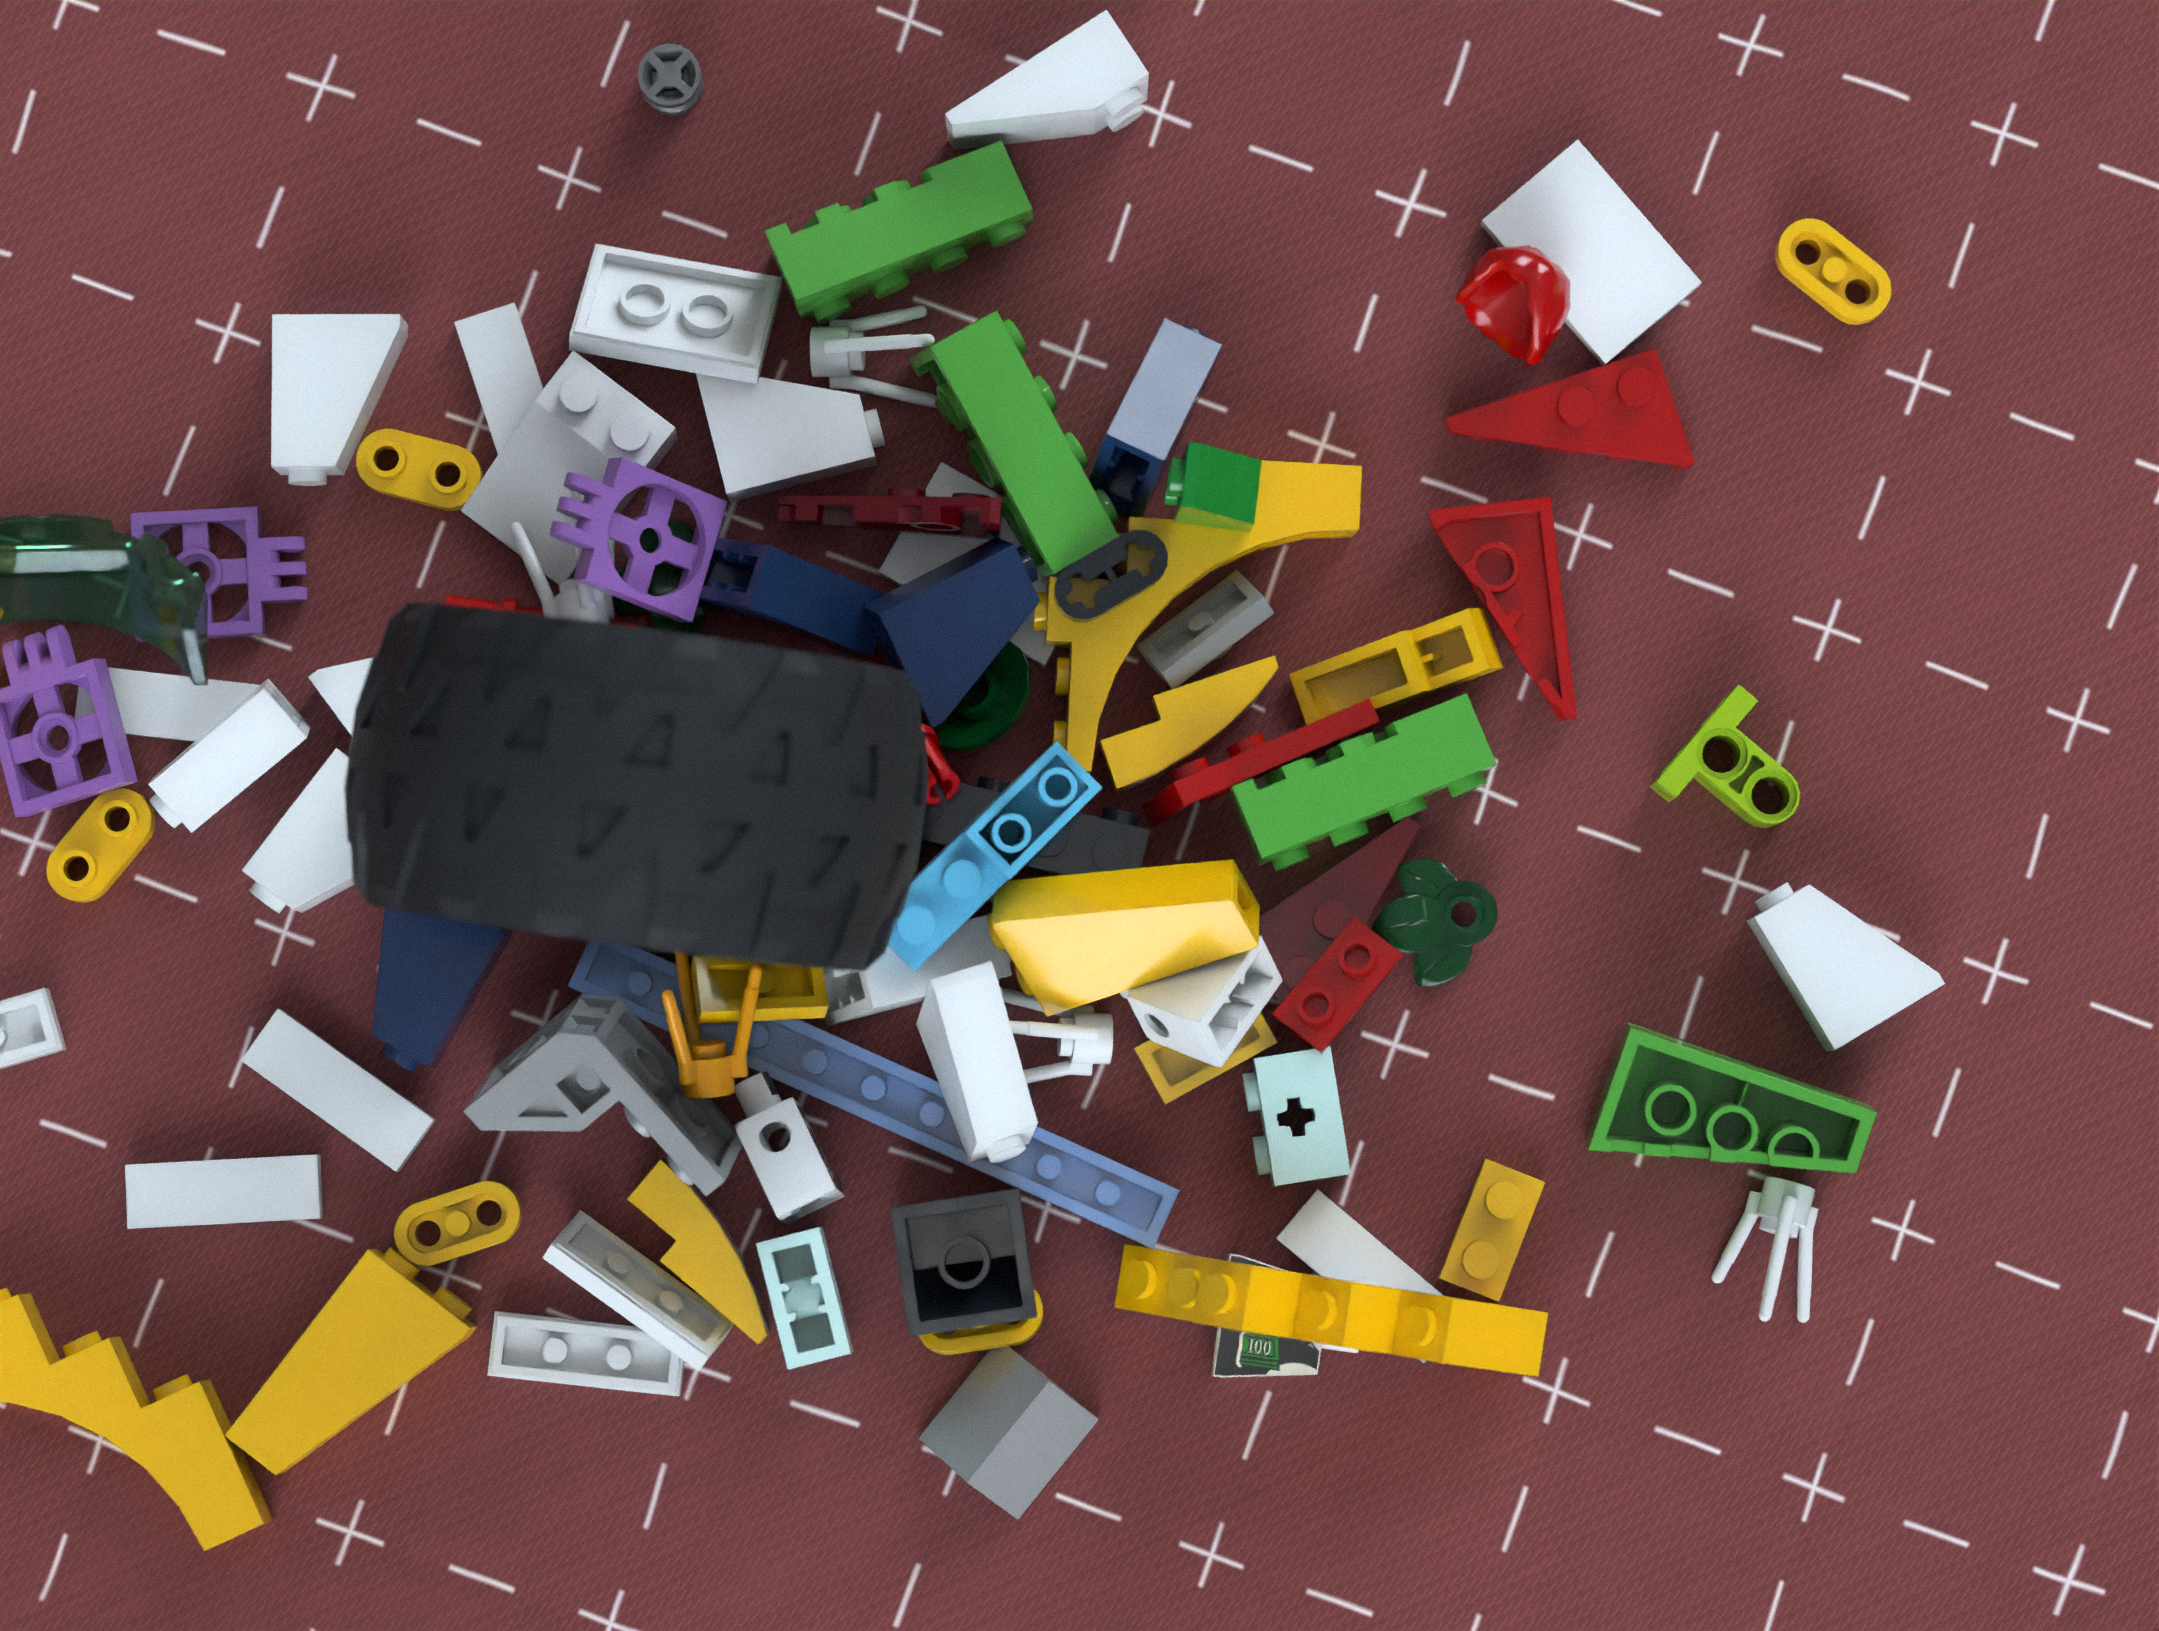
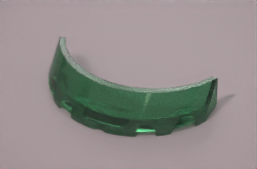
(96, 576)

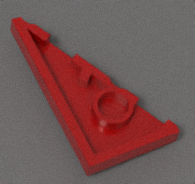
(1605, 411)
(1514, 571)
(1254, 760)

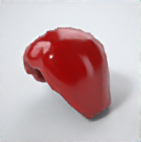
(1517, 300)

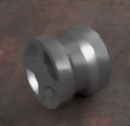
(661, 70)

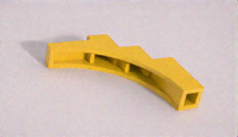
(1292, 505)
(1331, 1311)
(174, 1438)

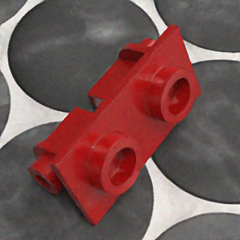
(1337, 986)

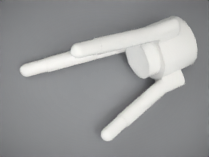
(842, 348)
(575, 598)
(1080, 1035)
(1784, 1212)

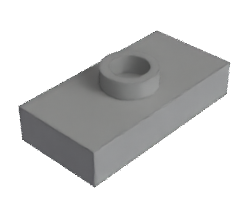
(1205, 629)

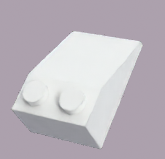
(1060, 93)
(568, 428)

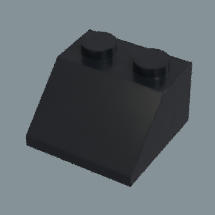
(963, 1262)

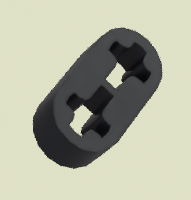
(1102, 562)

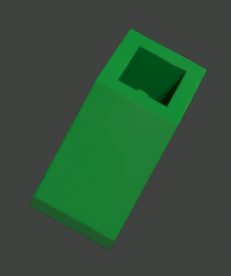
(1213, 488)

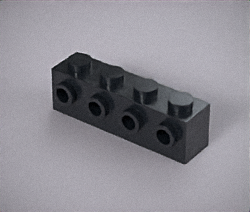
(1079, 847)

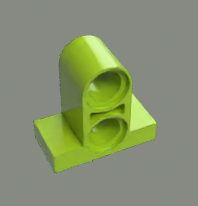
(1749, 765)

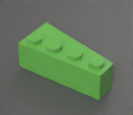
(901, 232)
(1018, 442)
(1362, 781)
(1704, 1105)

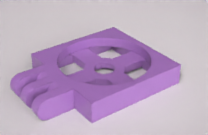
(599, 523)
(260, 569)
(37, 672)

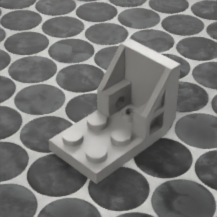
(588, 1063)

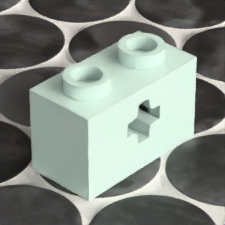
(1313, 1082)
(805, 1298)

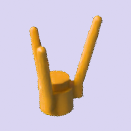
(704, 1064)

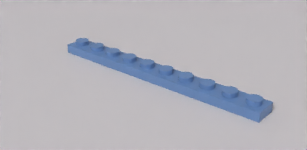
(891, 1098)

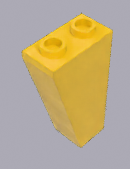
(1120, 928)
(351, 1357)

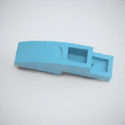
(990, 852)

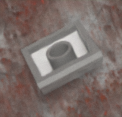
(1008, 1429)

